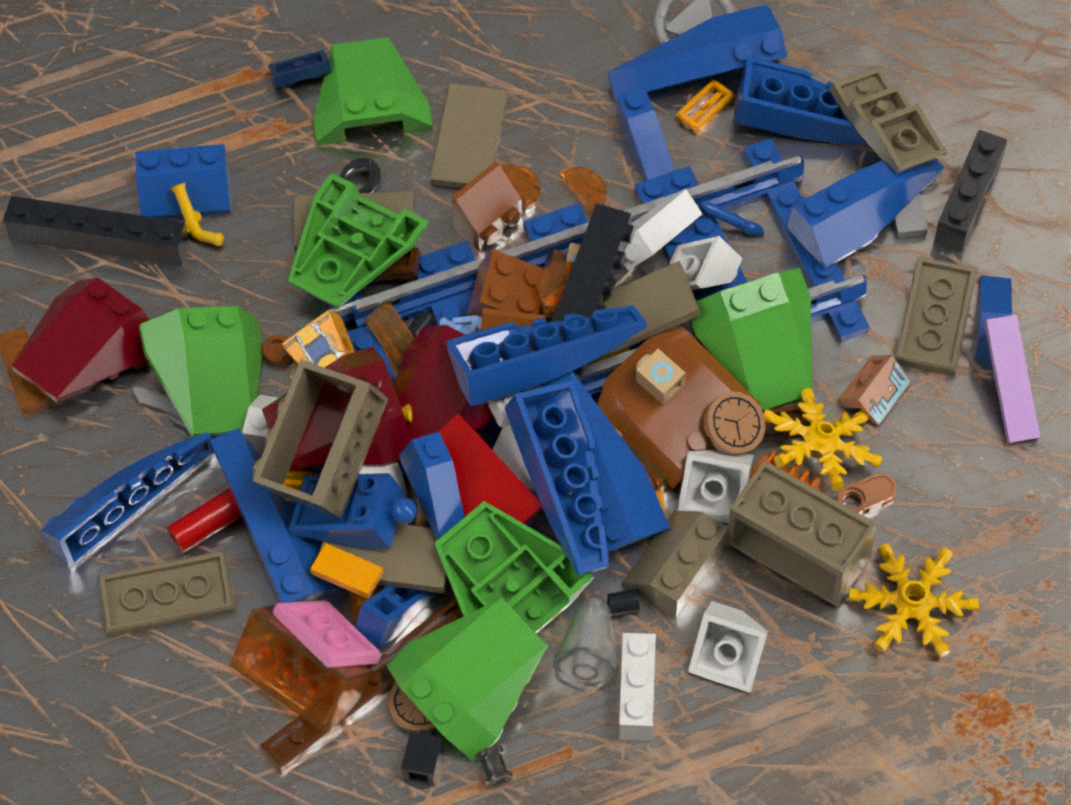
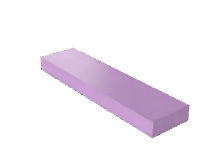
(1012, 379)

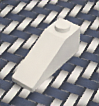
(660, 226)

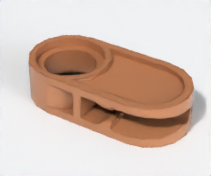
(873, 492)

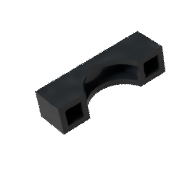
(968, 192)

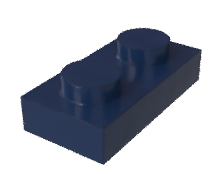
(300, 68)

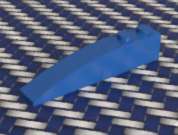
(704, 52)
(791, 104)
(856, 209)
(519, 358)
(562, 468)
(627, 495)
(120, 498)
(268, 519)

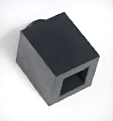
(422, 757)

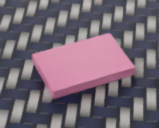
(327, 633)

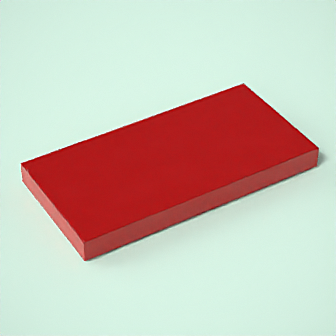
(484, 475)

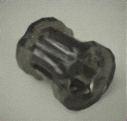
(494, 766)

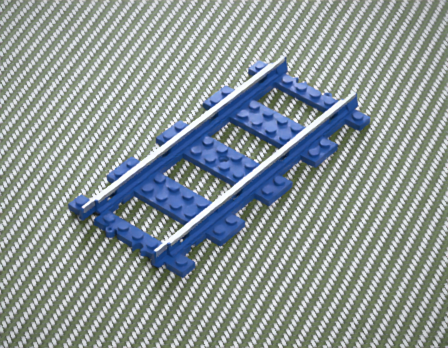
(449, 274)

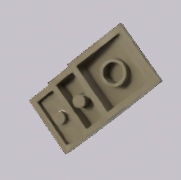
(887, 120)

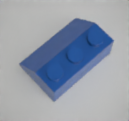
(201, 167)

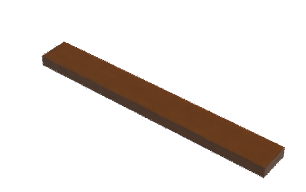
(301, 736)

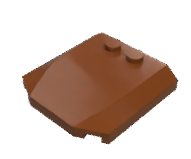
(670, 430)

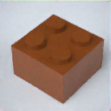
(505, 285)

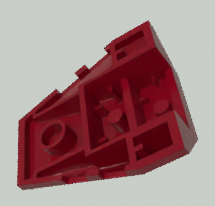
(82, 340)
(431, 386)
(330, 409)

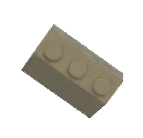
(678, 560)

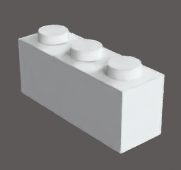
(637, 687)

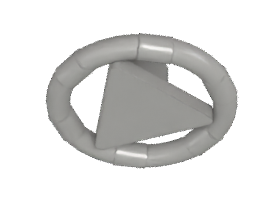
(690, 17)

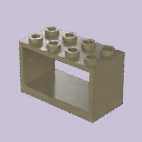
(348, 447)
(800, 533)

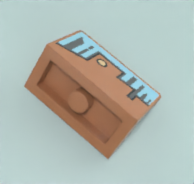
(876, 387)

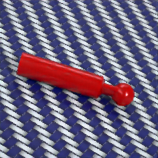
(207, 519)

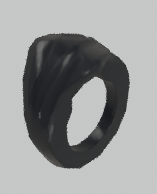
(374, 170)

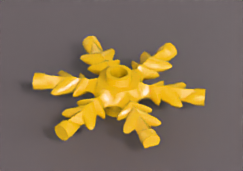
(822, 439)
(917, 591)

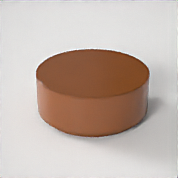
(274, 352)

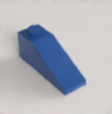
(643, 133)
(994, 302)
(434, 481)
(390, 612)

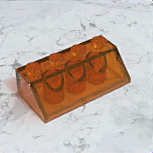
(293, 674)

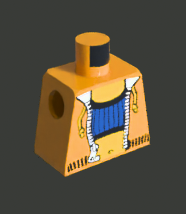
(320, 341)

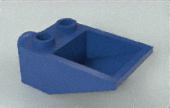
(367, 519)

